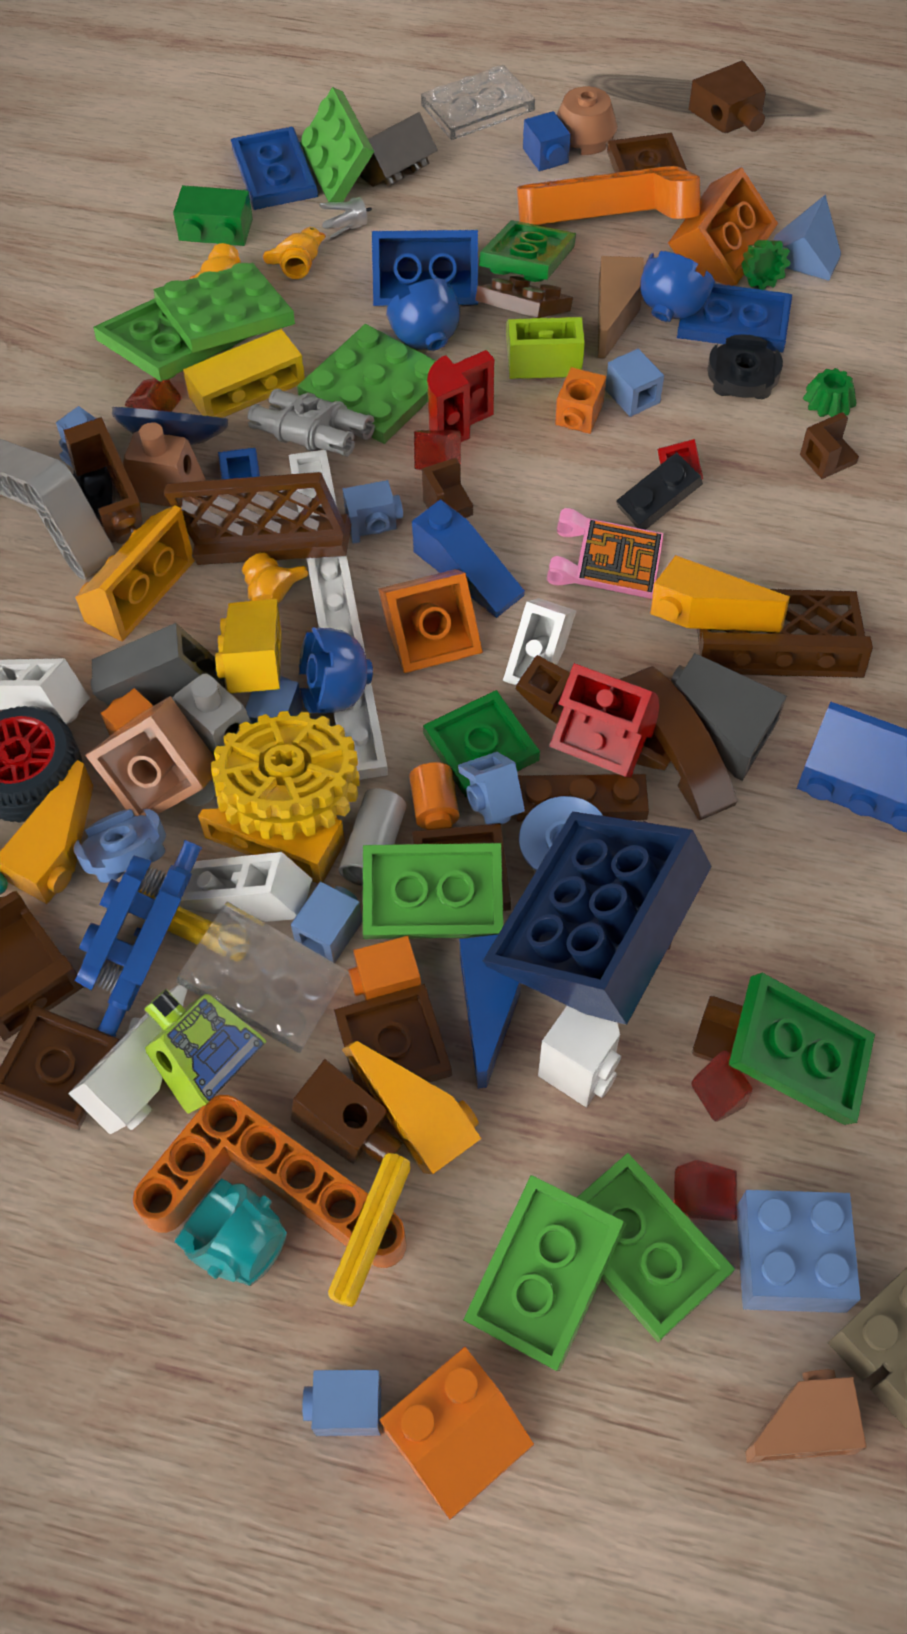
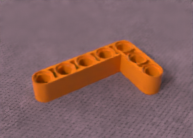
(665, 188)
(274, 1173)

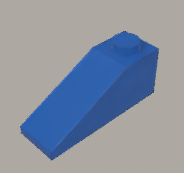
(451, 543)
(489, 1004)

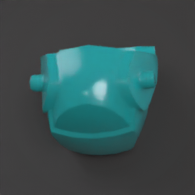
(233, 1234)

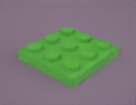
(223, 306)
(151, 341)
(375, 379)

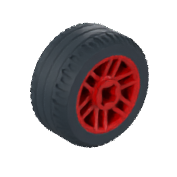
(33, 759)

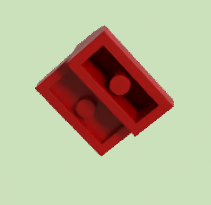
(460, 392)
(604, 720)

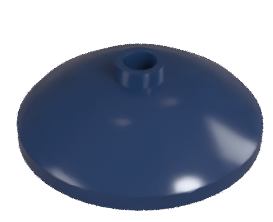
(192, 427)

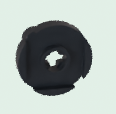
(750, 382)

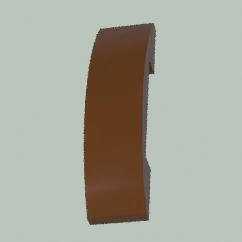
(543, 688)
(688, 746)

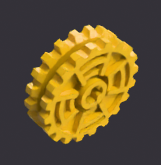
(285, 775)

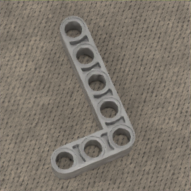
(59, 501)

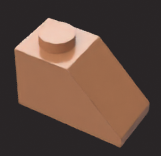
(812, 1421)

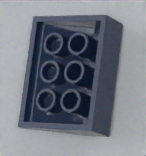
(601, 913)

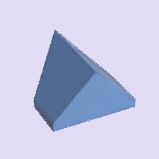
(812, 241)

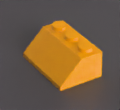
(137, 575)

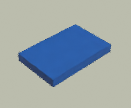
(274, 168)
(740, 312)

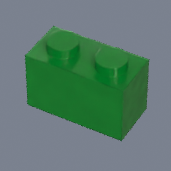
(213, 215)

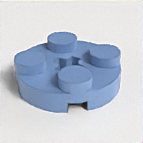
(115, 841)

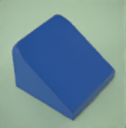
(239, 463)

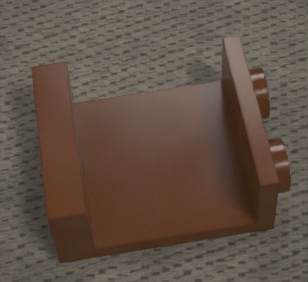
(93, 449)

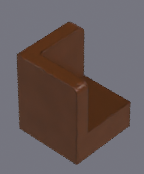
(825, 447)
(444, 483)
(717, 1028)

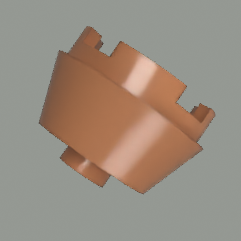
(588, 118)

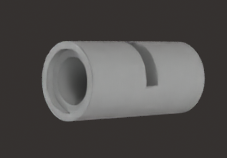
(374, 825)

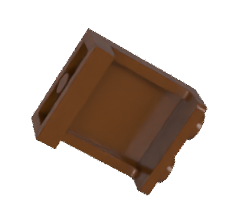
(29, 967)

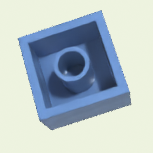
(797, 1251)

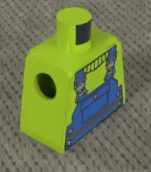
(198, 1047)

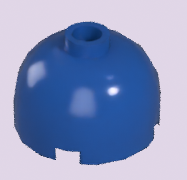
(674, 287)
(425, 315)
(334, 670)

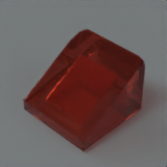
(154, 395)
(435, 447)
(721, 1087)
(706, 1191)

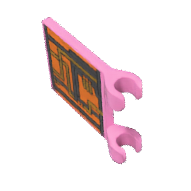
(610, 556)

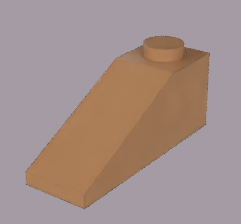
(617, 298)

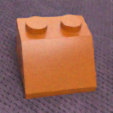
(431, 620)
(456, 1432)

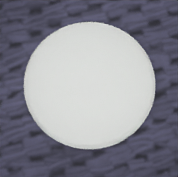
(203, 796)

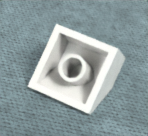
(580, 1055)

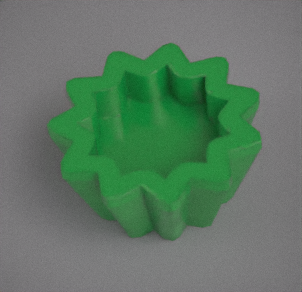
(765, 263)
(831, 393)

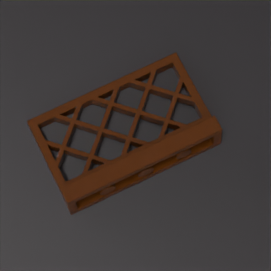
(282, 539)
(797, 654)

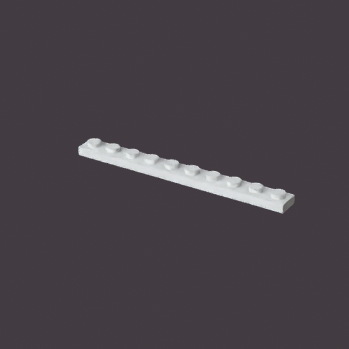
(338, 610)

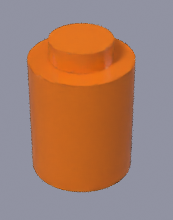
(434, 796)

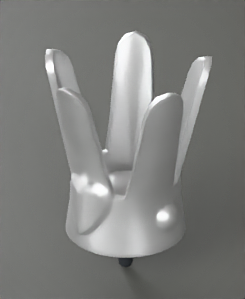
(353, 217)

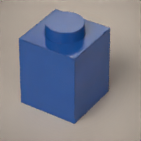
(546, 141)

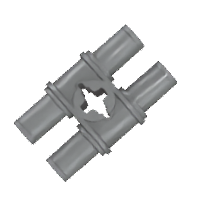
(311, 422)

